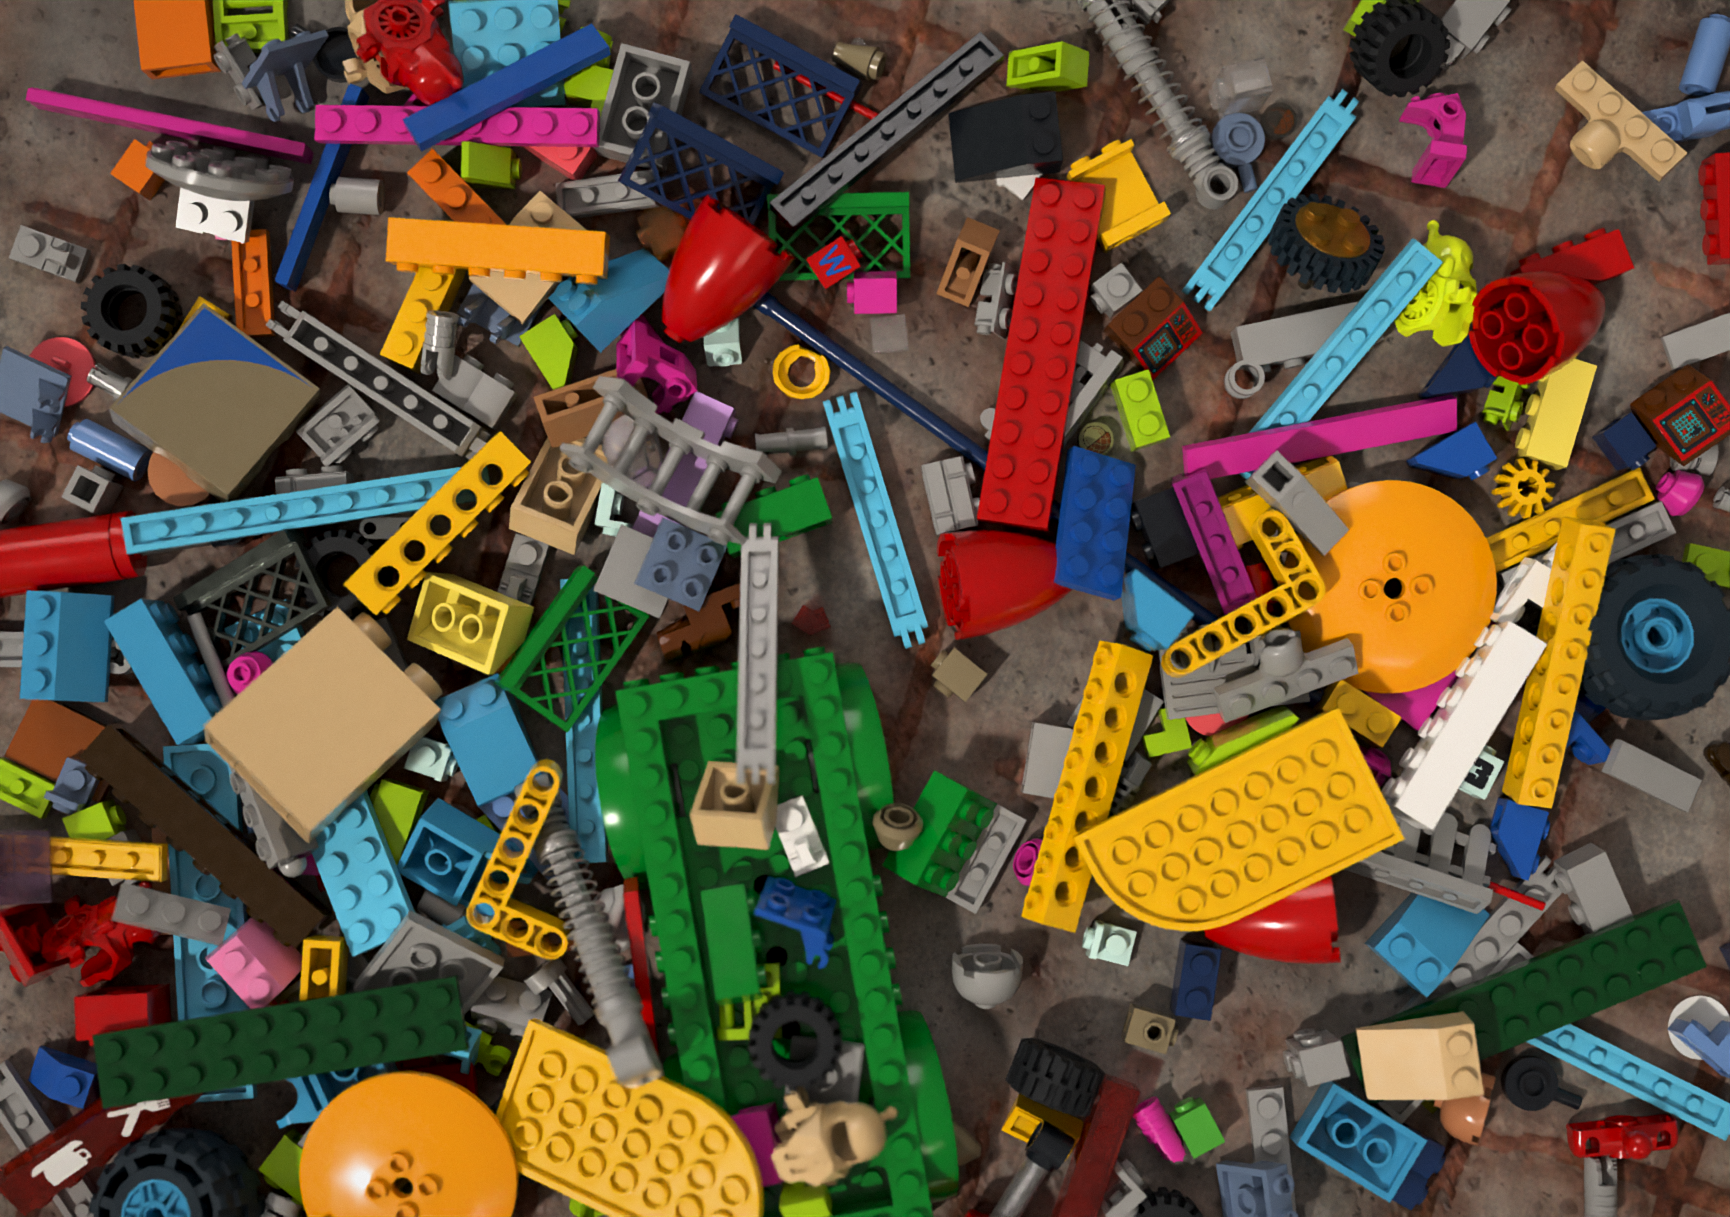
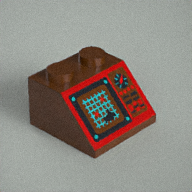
(1154, 328)
(1684, 415)

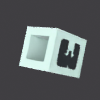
(1482, 774)

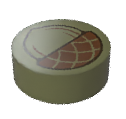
(1096, 438)

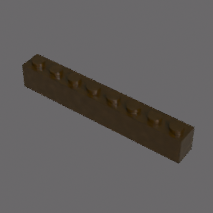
(204, 834)

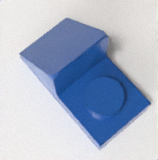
(1585, 742)

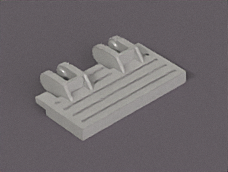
(1195, 692)

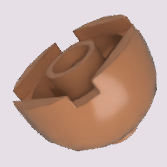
(1466, 1116)

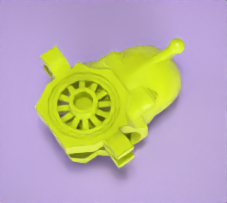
(1440, 302)

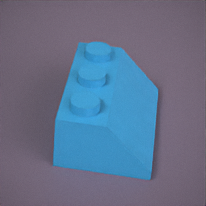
(1151, 613)
(66, 646)

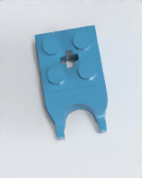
(451, 855)
(320, 1089)

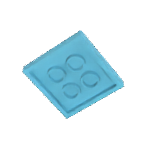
(501, 32)

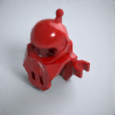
(419, 60)
(94, 927)

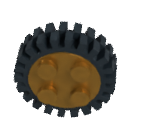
(1325, 243)

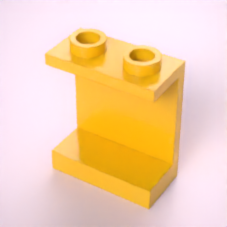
(1128, 201)

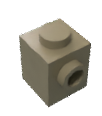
(956, 674)
(1149, 1028)

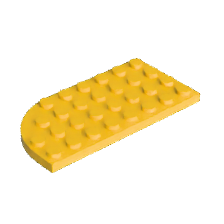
(1244, 830)
(621, 1146)

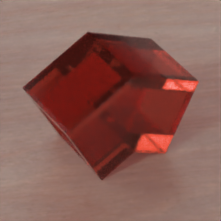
(811, 621)

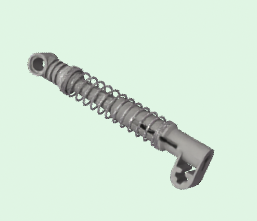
(1139, 60)

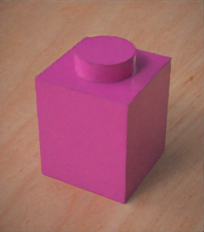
(873, 292)

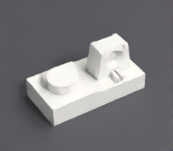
(800, 836)

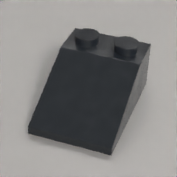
(1006, 138)

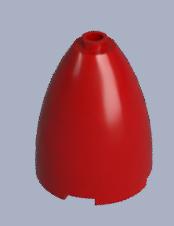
(718, 272)
(1534, 323)
(995, 580)
(1289, 930)

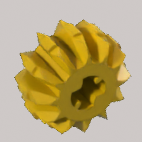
(1535, 483)

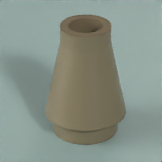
(860, 59)

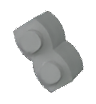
(476, 392)

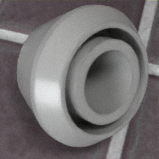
(13, 500)

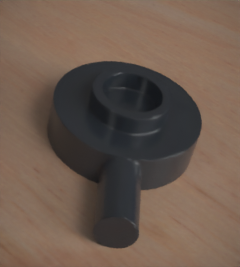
(332, 52)
(1534, 1085)

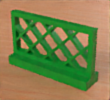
(853, 204)
(545, 632)

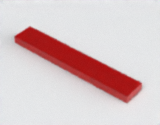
(640, 957)

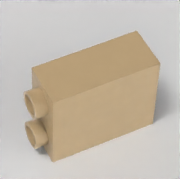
(325, 721)

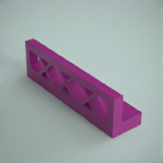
(1214, 540)

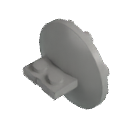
(215, 189)

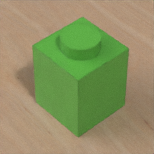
(1196, 1126)

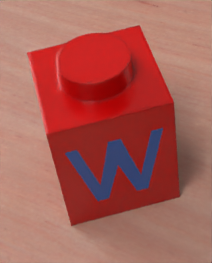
(835, 261)

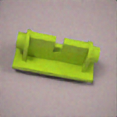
(1504, 405)

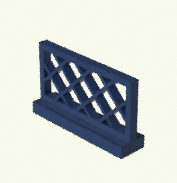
(797, 60)
(705, 143)

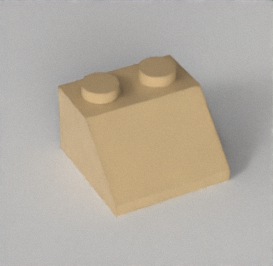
(734, 812)

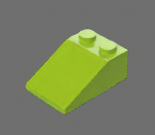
(1240, 738)

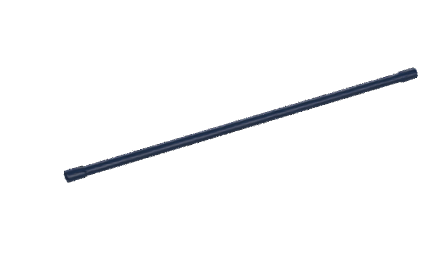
(773, 308)

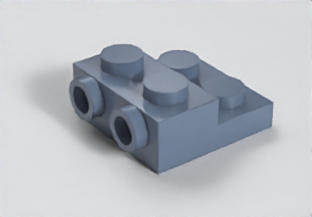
(1255, 1189)

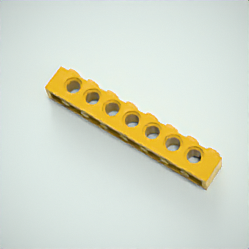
(1556, 676)
(1086, 783)

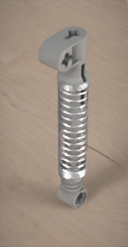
(618, 1004)

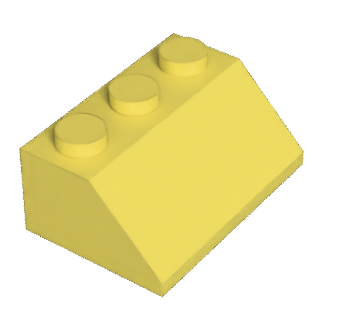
(468, 622)

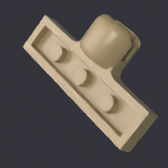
(1615, 126)

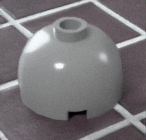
(986, 974)

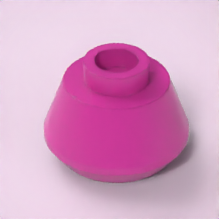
(1679, 491)
(246, 669)
(1025, 860)

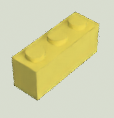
(1555, 415)

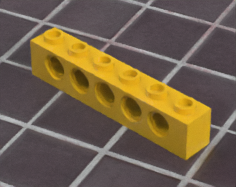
(496, 451)

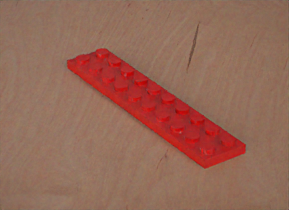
(1041, 354)

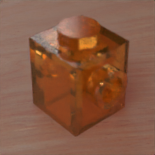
(661, 230)

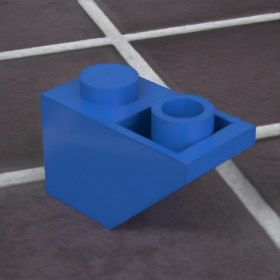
(1518, 834)

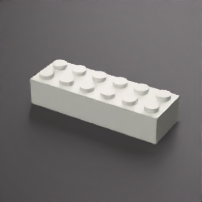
(1462, 724)

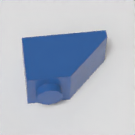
(1457, 455)
(65, 1077)

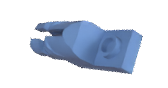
(1693, 117)
(1709, 1046)

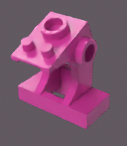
(1446, 150)
(646, 357)

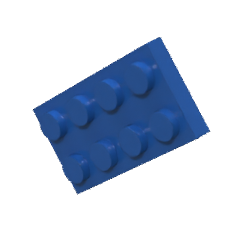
(1094, 523)

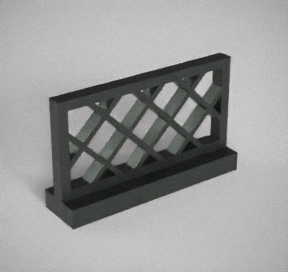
(248, 569)

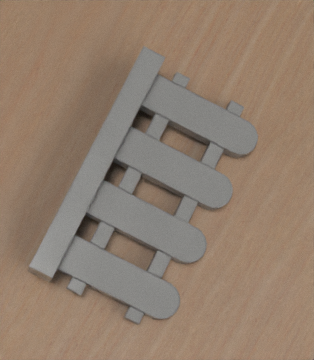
(1083, 396)
(1434, 874)

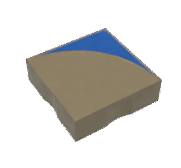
(215, 404)

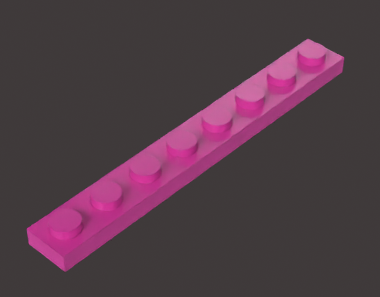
(506, 128)

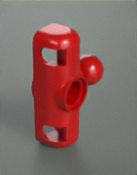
(1623, 1136)

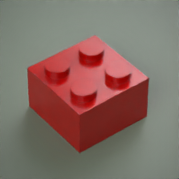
(120, 1008)

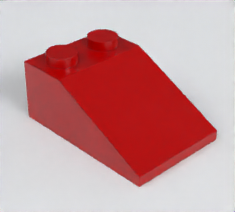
(22, 941)

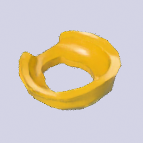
(786, 359)

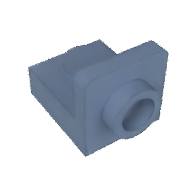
(73, 787)

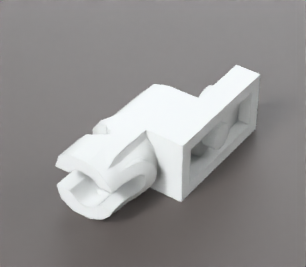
(1526, 584)

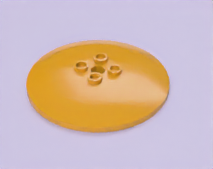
(1444, 576)
(412, 1130)

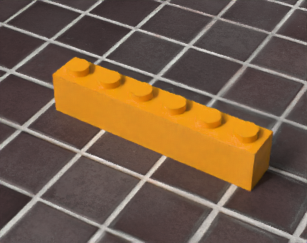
(497, 249)

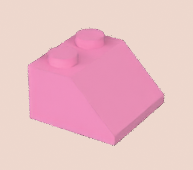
(255, 963)

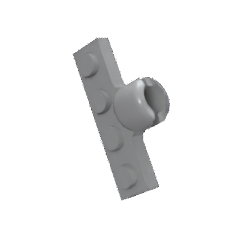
(1284, 673)

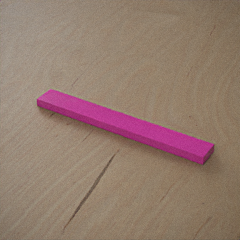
(169, 125)
(1323, 437)

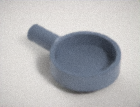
(1238, 143)

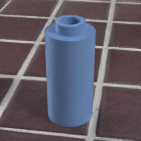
(1706, 56)
(109, 449)

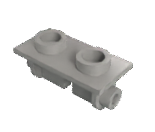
(235, 61)
(1001, 285)

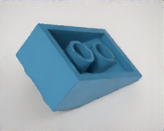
(614, 303)
(487, 739)
(1425, 940)
(1357, 1139)

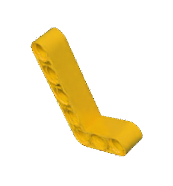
(1255, 611)
(512, 863)

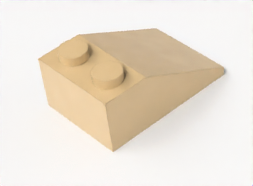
(526, 296)
(556, 500)
(1420, 1059)

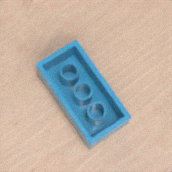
(167, 667)

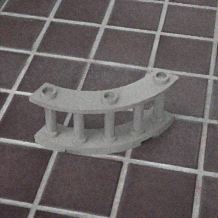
(683, 439)

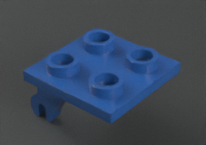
(801, 910)

